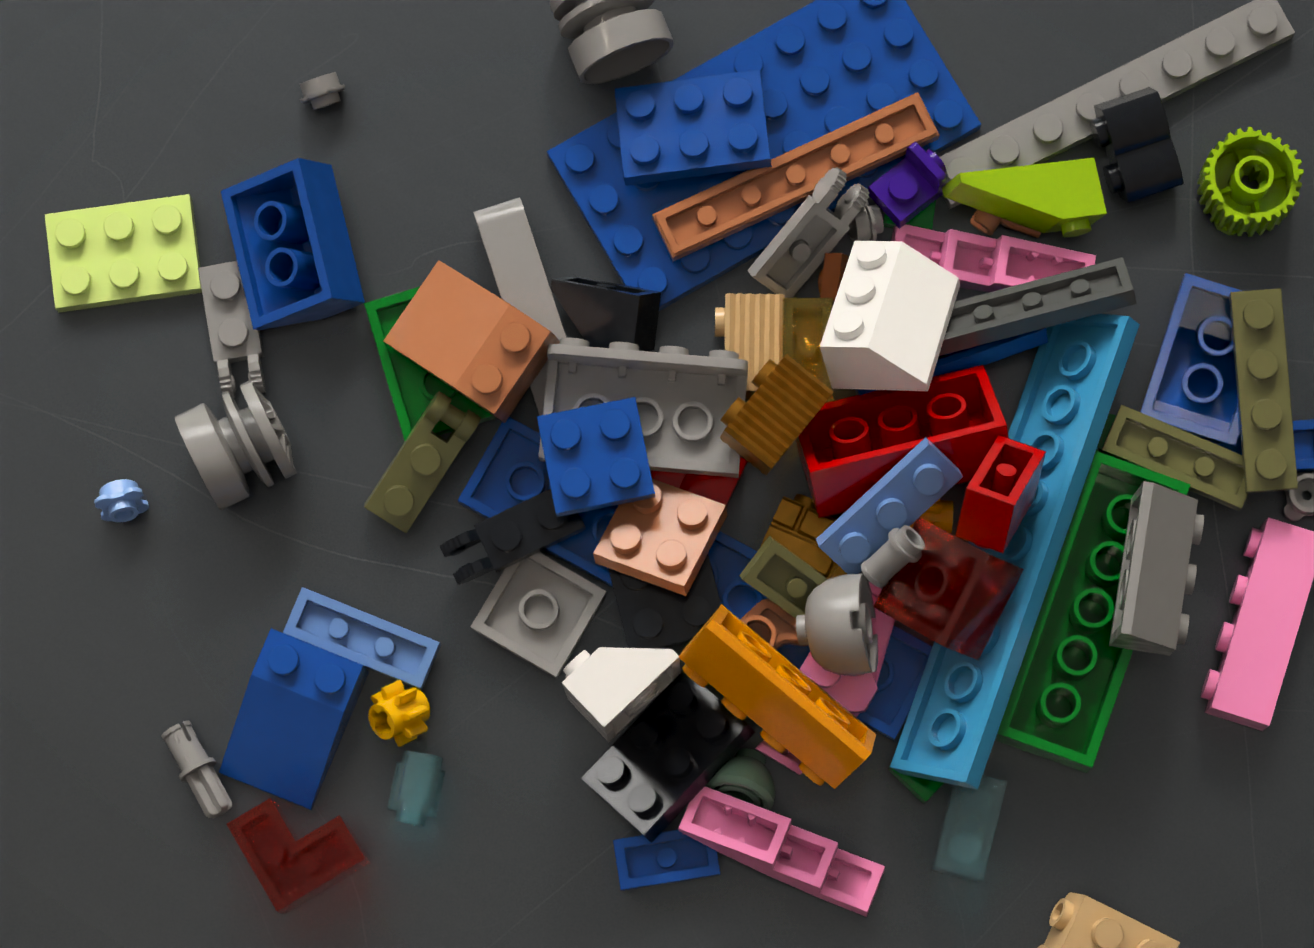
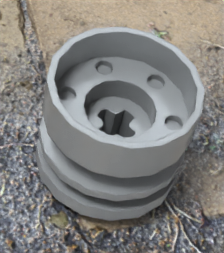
(611, 36)
(236, 444)

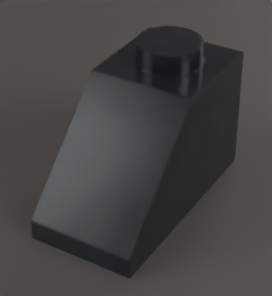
(609, 311)

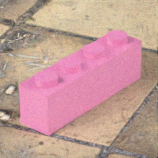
(1263, 625)

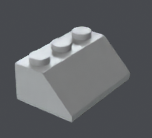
(1156, 570)

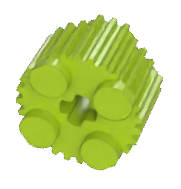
(1246, 209)

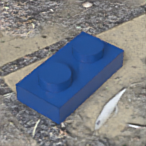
(664, 861)

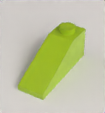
(1037, 196)

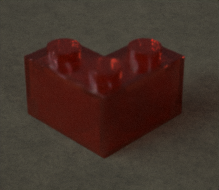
(293, 867)

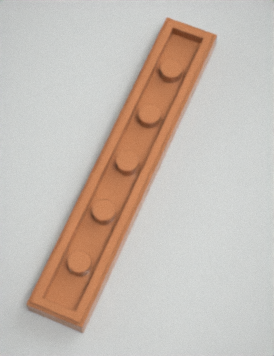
(793, 176)

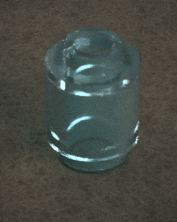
(416, 788)

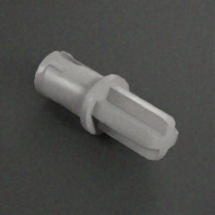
(197, 769)

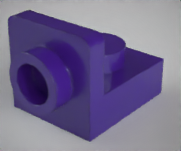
(909, 185)

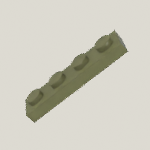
(1263, 390)

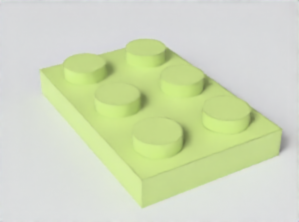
(123, 253)

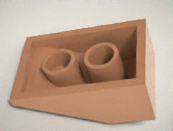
(471, 340)

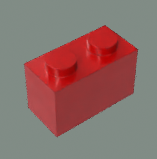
(1000, 494)

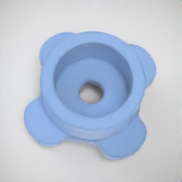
(120, 501)

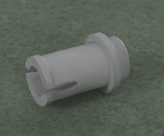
(900, 549)

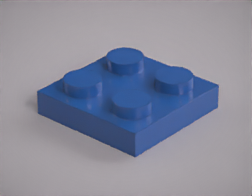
(595, 456)

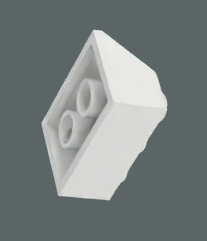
(888, 319)
(618, 684)

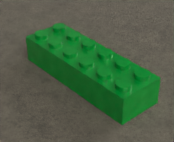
(1068, 666)

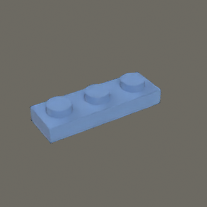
(889, 504)
(362, 638)

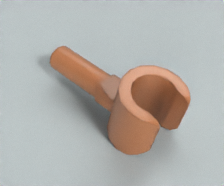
(988, 224)

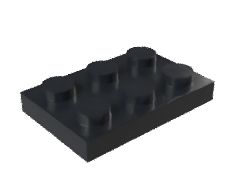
(667, 756)

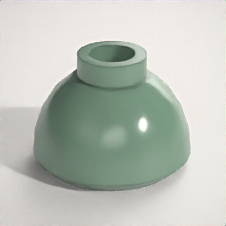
(746, 779)

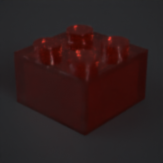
(951, 591)

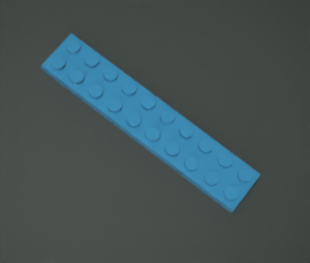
(1063, 414)

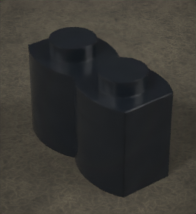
(1137, 145)

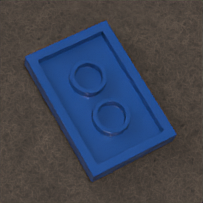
(692, 127)

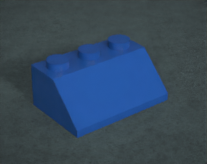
(292, 245)

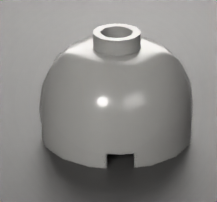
(840, 625)

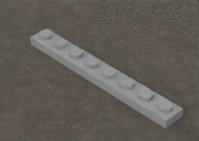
(1167, 69)

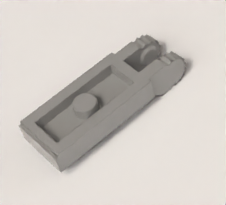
(809, 235)
(230, 325)

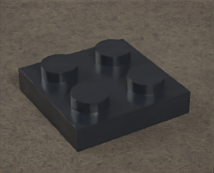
(661, 617)

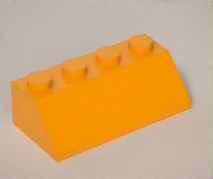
(777, 698)

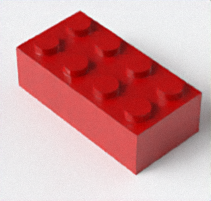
(866, 435)

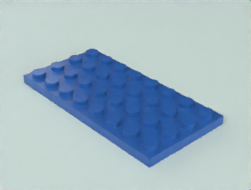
(817, 75)

